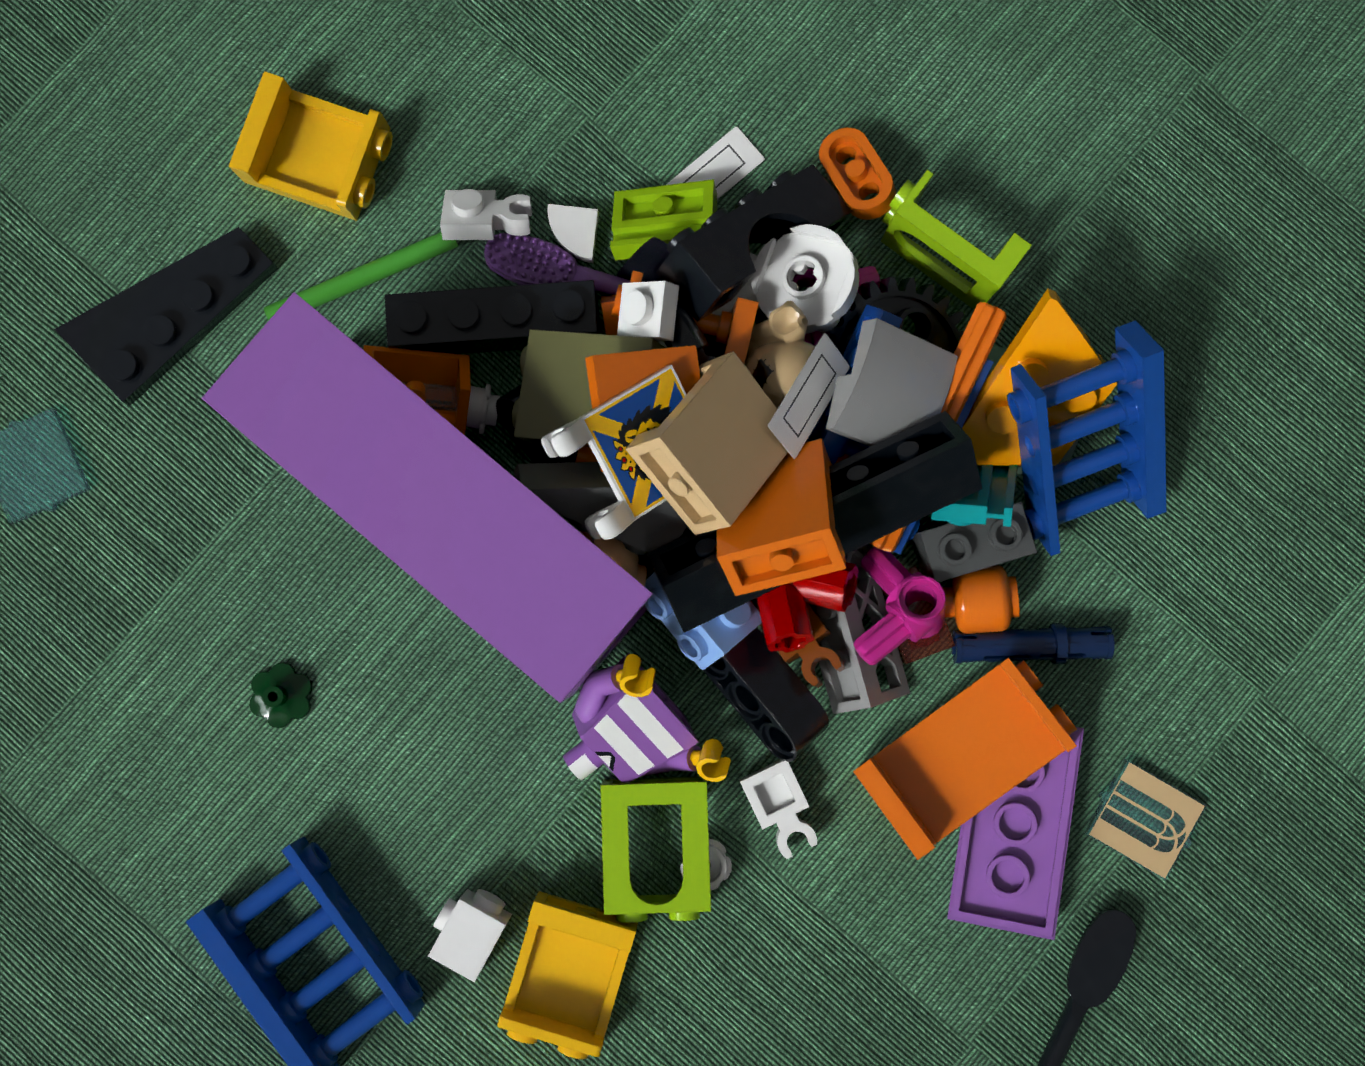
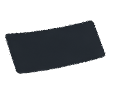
(646, 260)

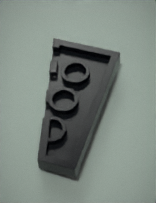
(161, 318)

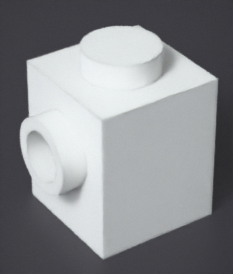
(469, 932)

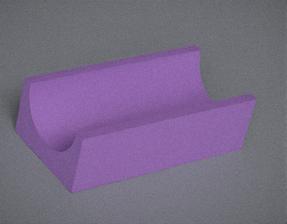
(429, 498)

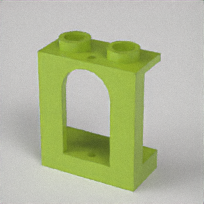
(911, 218)
(617, 888)

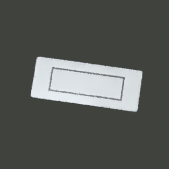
(724, 162)
(808, 396)

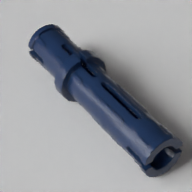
(1051, 643)

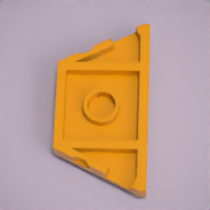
(1049, 350)

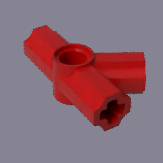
(786, 612)

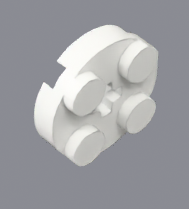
(792, 255)

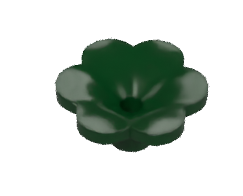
(291, 692)

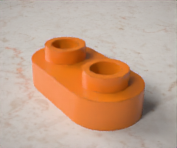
(859, 176)

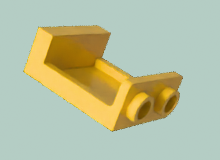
(310, 149)
(567, 976)

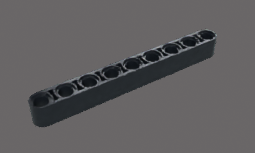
(748, 675)

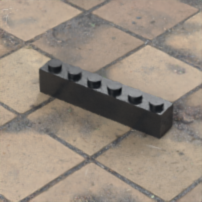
(871, 498)

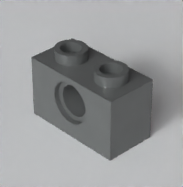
(959, 550)

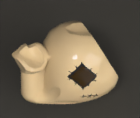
(779, 351)

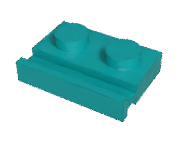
(992, 501)

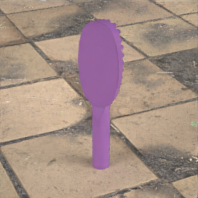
(536, 261)

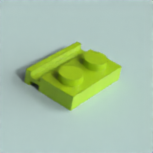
(659, 213)

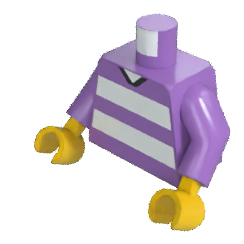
(637, 728)

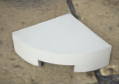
(575, 229)

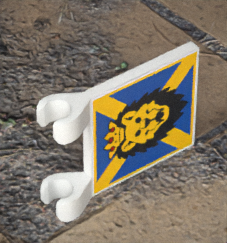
(608, 433)

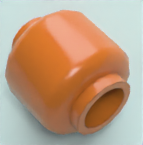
(983, 600)

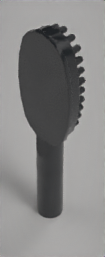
(1092, 977)

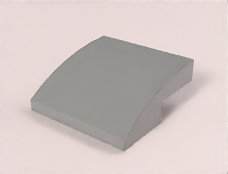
(892, 384)

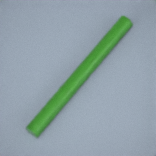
(370, 272)

